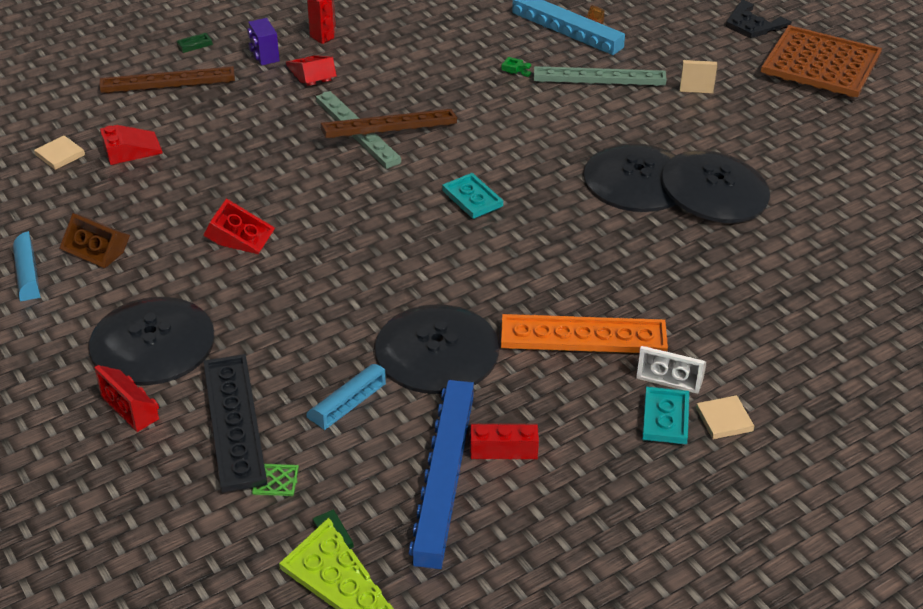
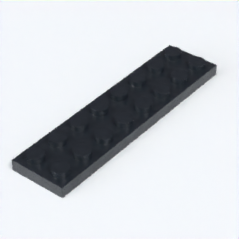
(234, 424)

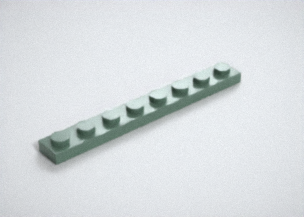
(600, 75)
(371, 142)

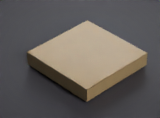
(698, 76)
(59, 152)
(725, 417)

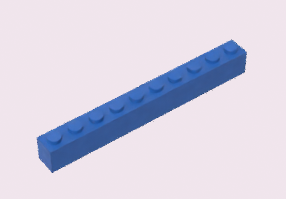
(442, 476)

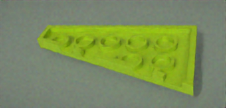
(333, 571)

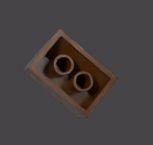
(93, 240)

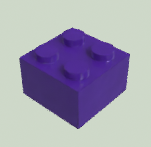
(263, 41)

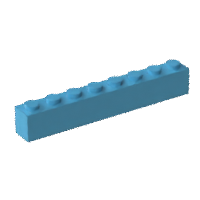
(570, 24)

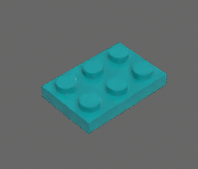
(472, 195)
(666, 415)

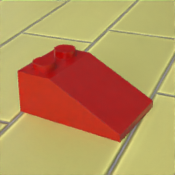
(313, 69)
(128, 143)
(238, 229)

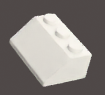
(671, 369)

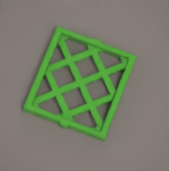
(278, 467)

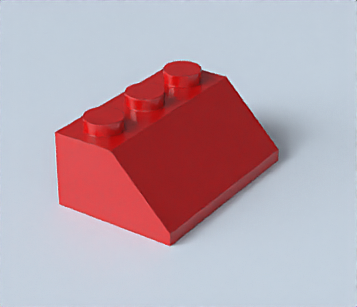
(321, 20)
(126, 397)
(504, 441)

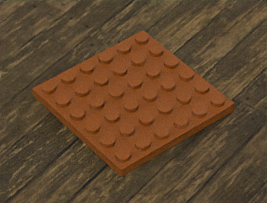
(822, 61)

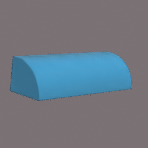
(25, 267)
(347, 396)

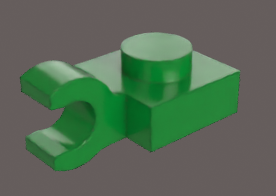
(514, 65)

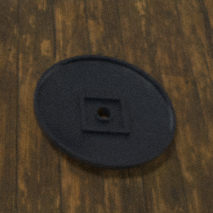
(629, 177)
(715, 186)
(178, 345)
(420, 363)

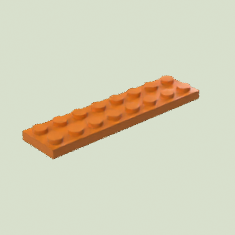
(582, 333)

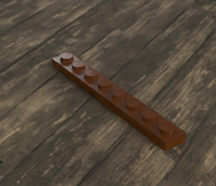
(167, 79)
(388, 123)

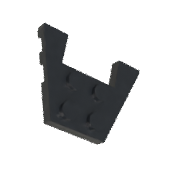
(751, 25)

